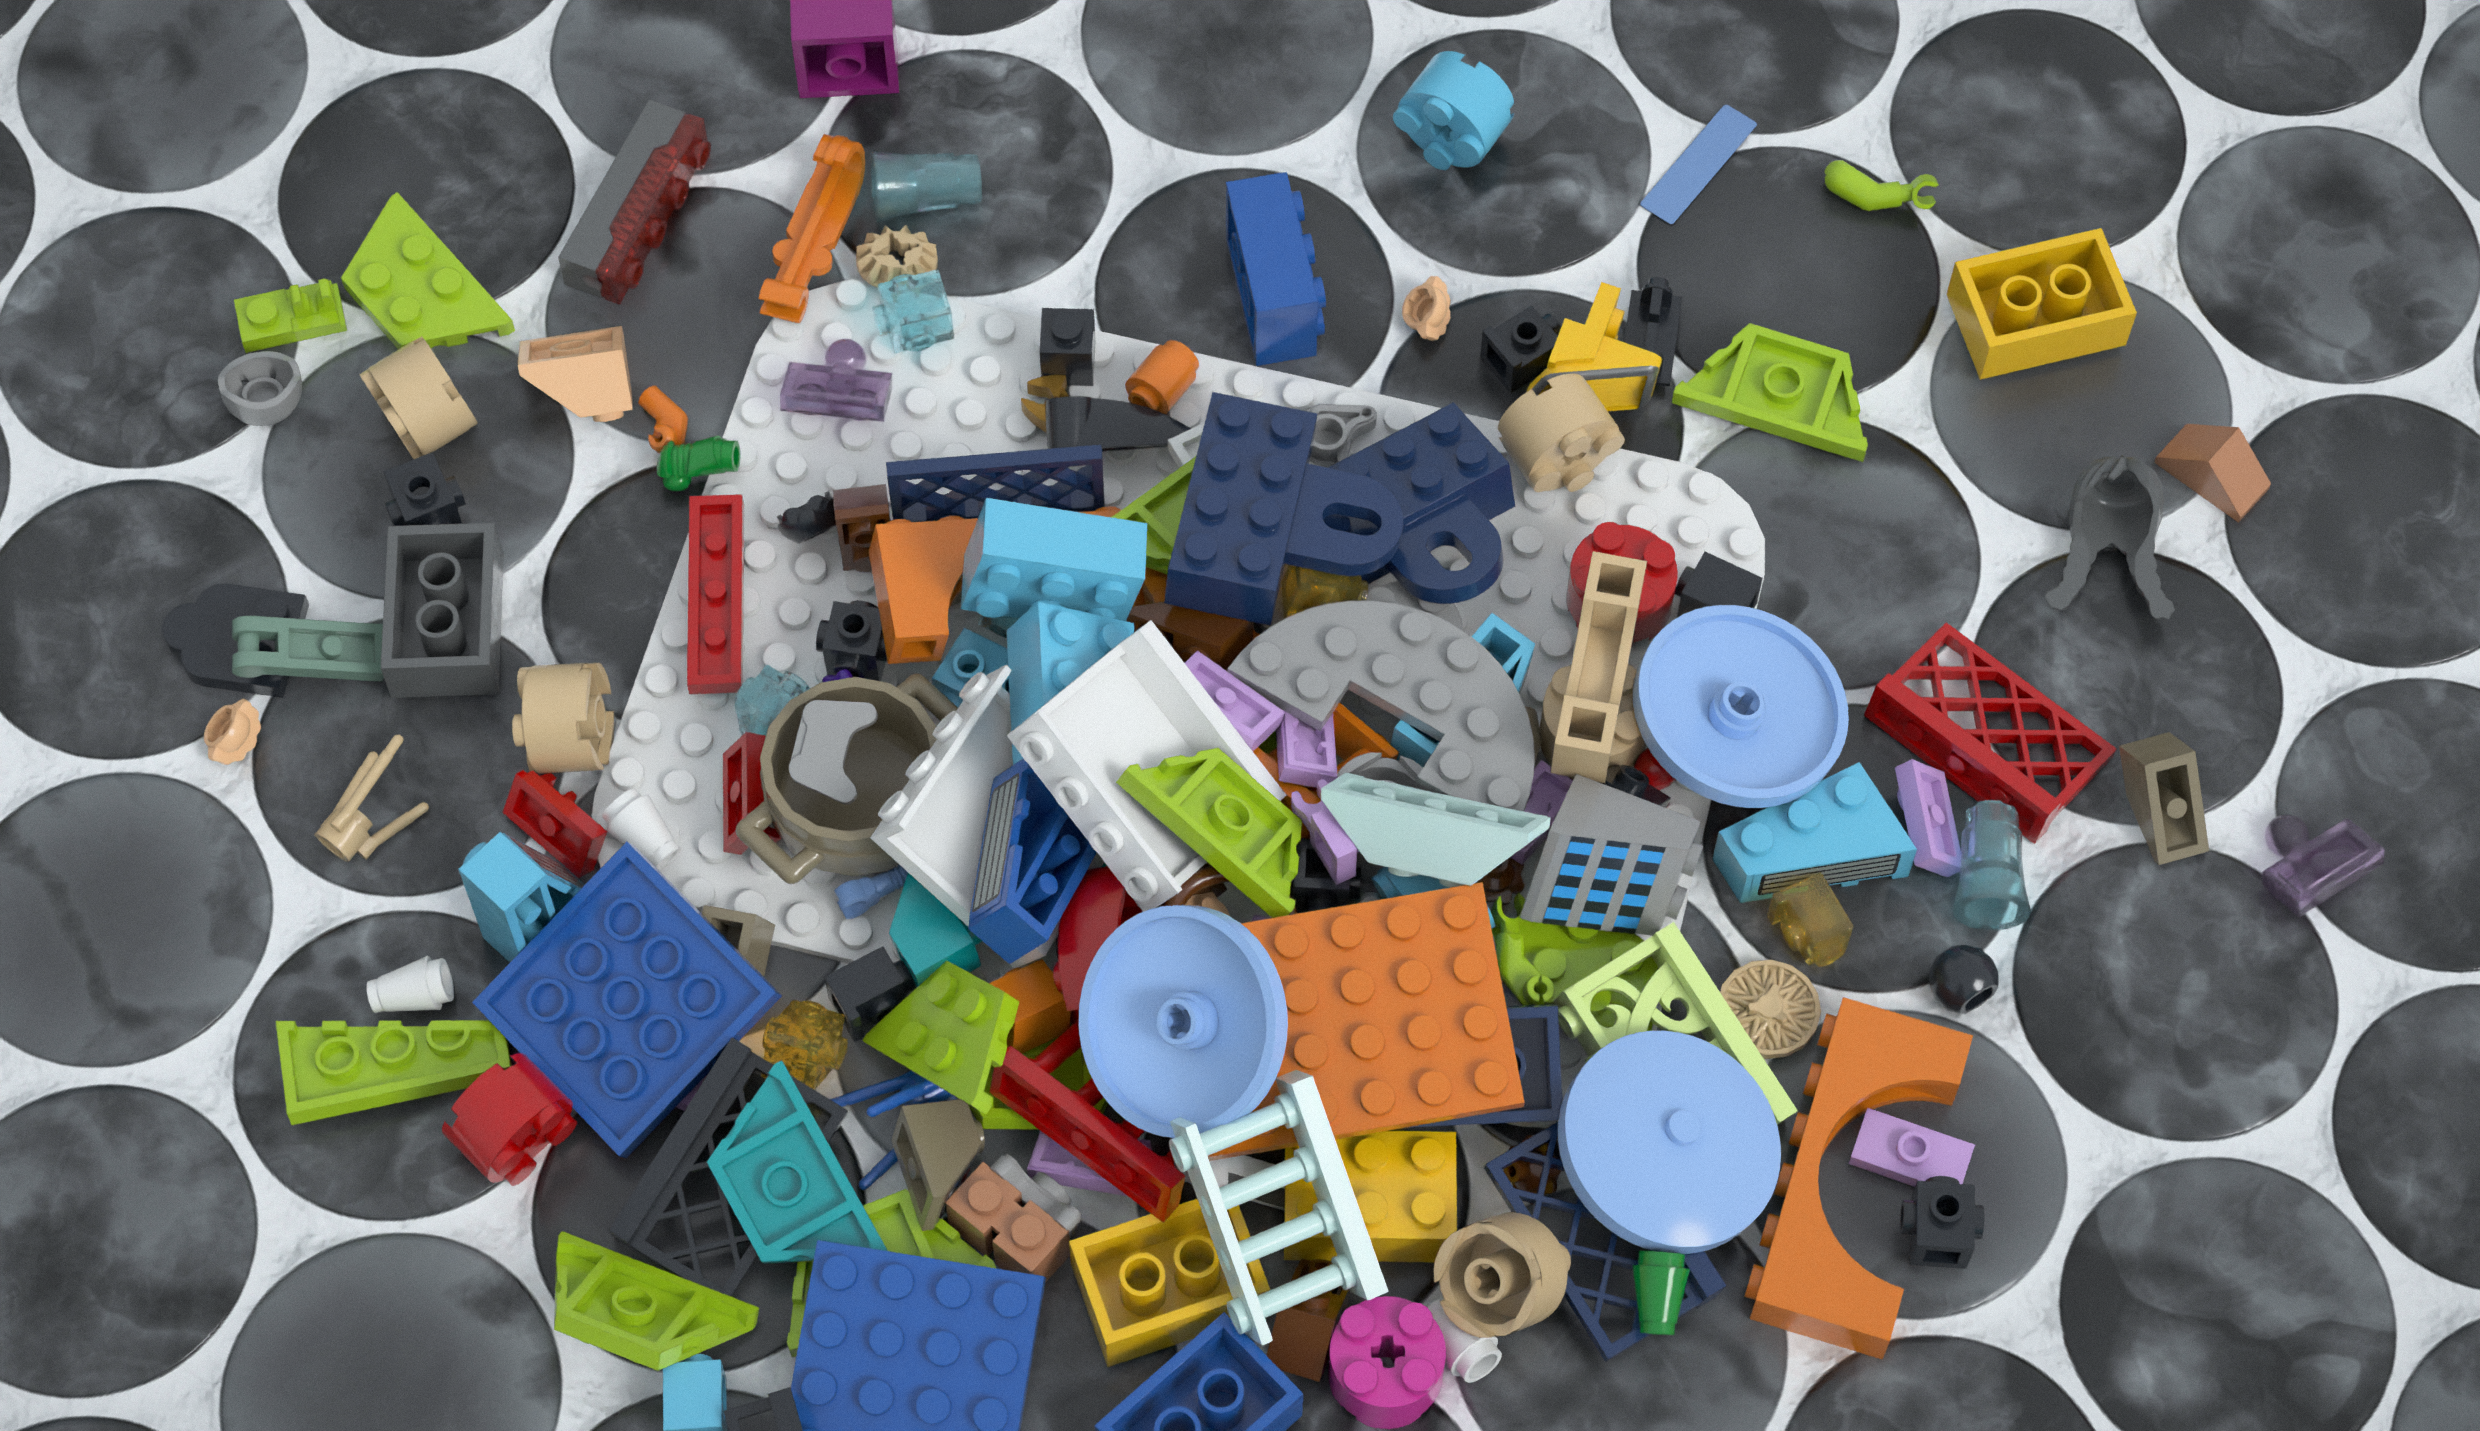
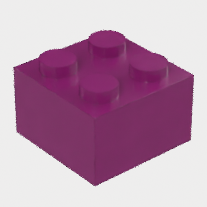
(844, 47)

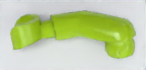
(1869, 195)
(1515, 969)

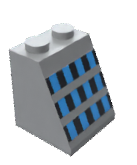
(1612, 862)

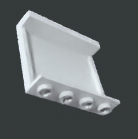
(1120, 713)
(942, 811)

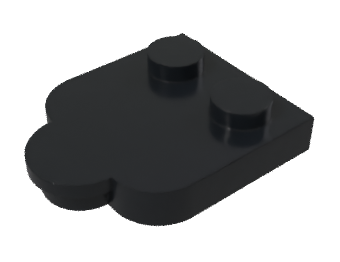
(205, 638)

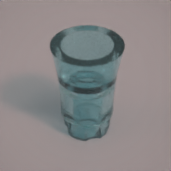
(922, 182)
(1991, 869)

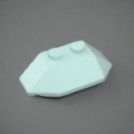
(1427, 830)

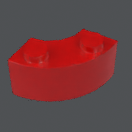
(1088, 920)

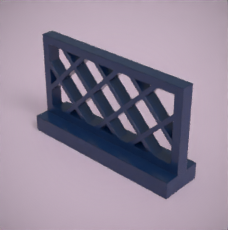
(1073, 492)
(1703, 1279)

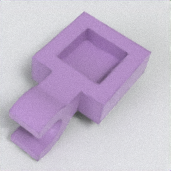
(1327, 836)

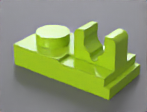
(290, 315)

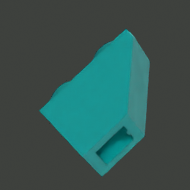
(930, 934)

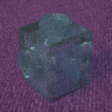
(914, 311)
(764, 697)

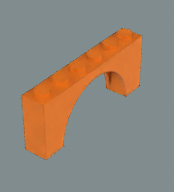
(921, 574)
(1808, 1275)

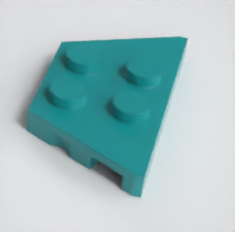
(787, 1178)

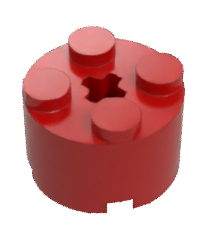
(1632, 543)
(509, 1120)

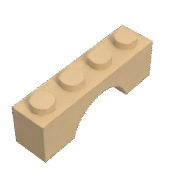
(1598, 667)

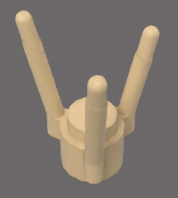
(347, 828)

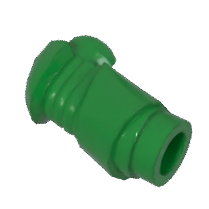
(695, 459)

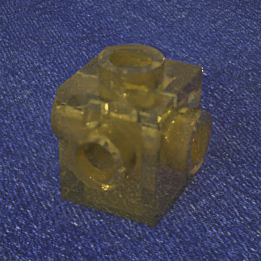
(806, 1041)

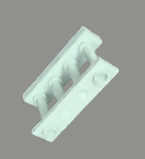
(1333, 1214)

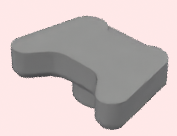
(1337, 429)
(824, 743)
(1041, 1190)

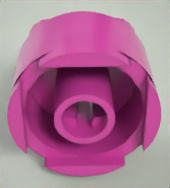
(1393, 1330)

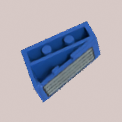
(1026, 865)

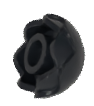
(809, 519)

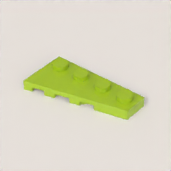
(363, 1068)

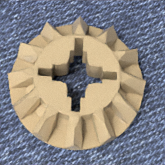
(878, 266)

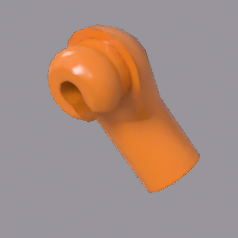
(669, 417)

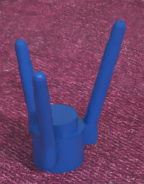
(913, 1091)

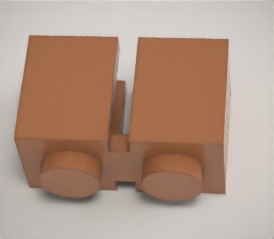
(1026, 1235)

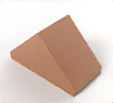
(2216, 466)

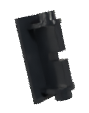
(1654, 323)

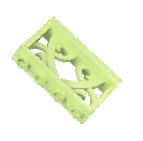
(1678, 978)

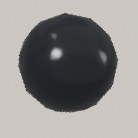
(1963, 978)

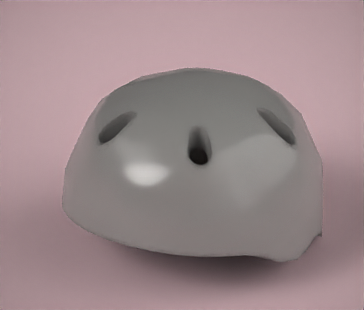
(262, 399)

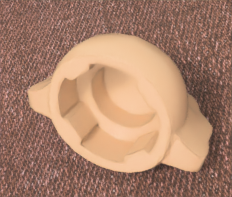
(1428, 308)
(232, 732)

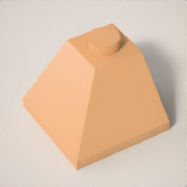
(581, 371)

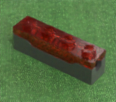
(635, 202)

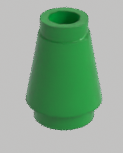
(1659, 1290)

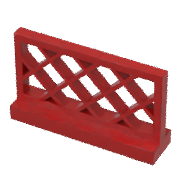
(1966, 753)

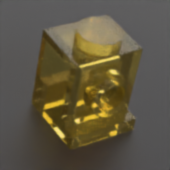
(1312, 588)
(1812, 920)

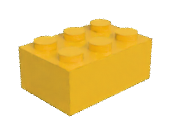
(2041, 303)
(1402, 1190)
(1155, 1281)

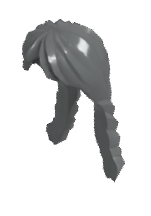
(2121, 506)

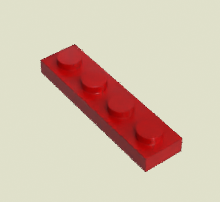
(715, 594)

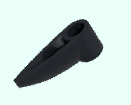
(1107, 423)

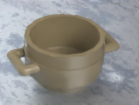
(817, 827)

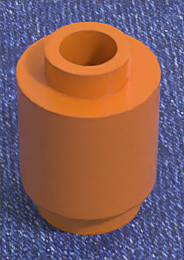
(1163, 377)

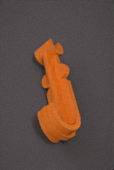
(814, 227)

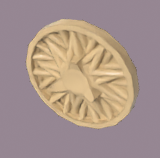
(1773, 1006)

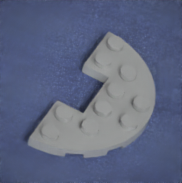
(1412, 669)

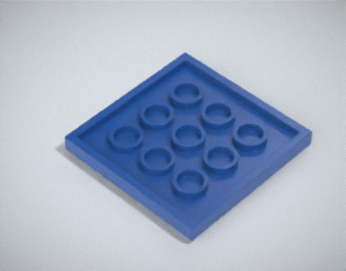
(626, 999)
(913, 1343)

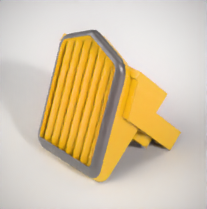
(1615, 370)

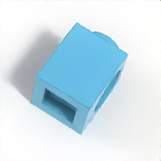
(695, 1395)

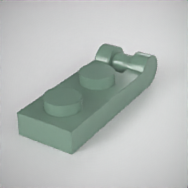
(307, 648)

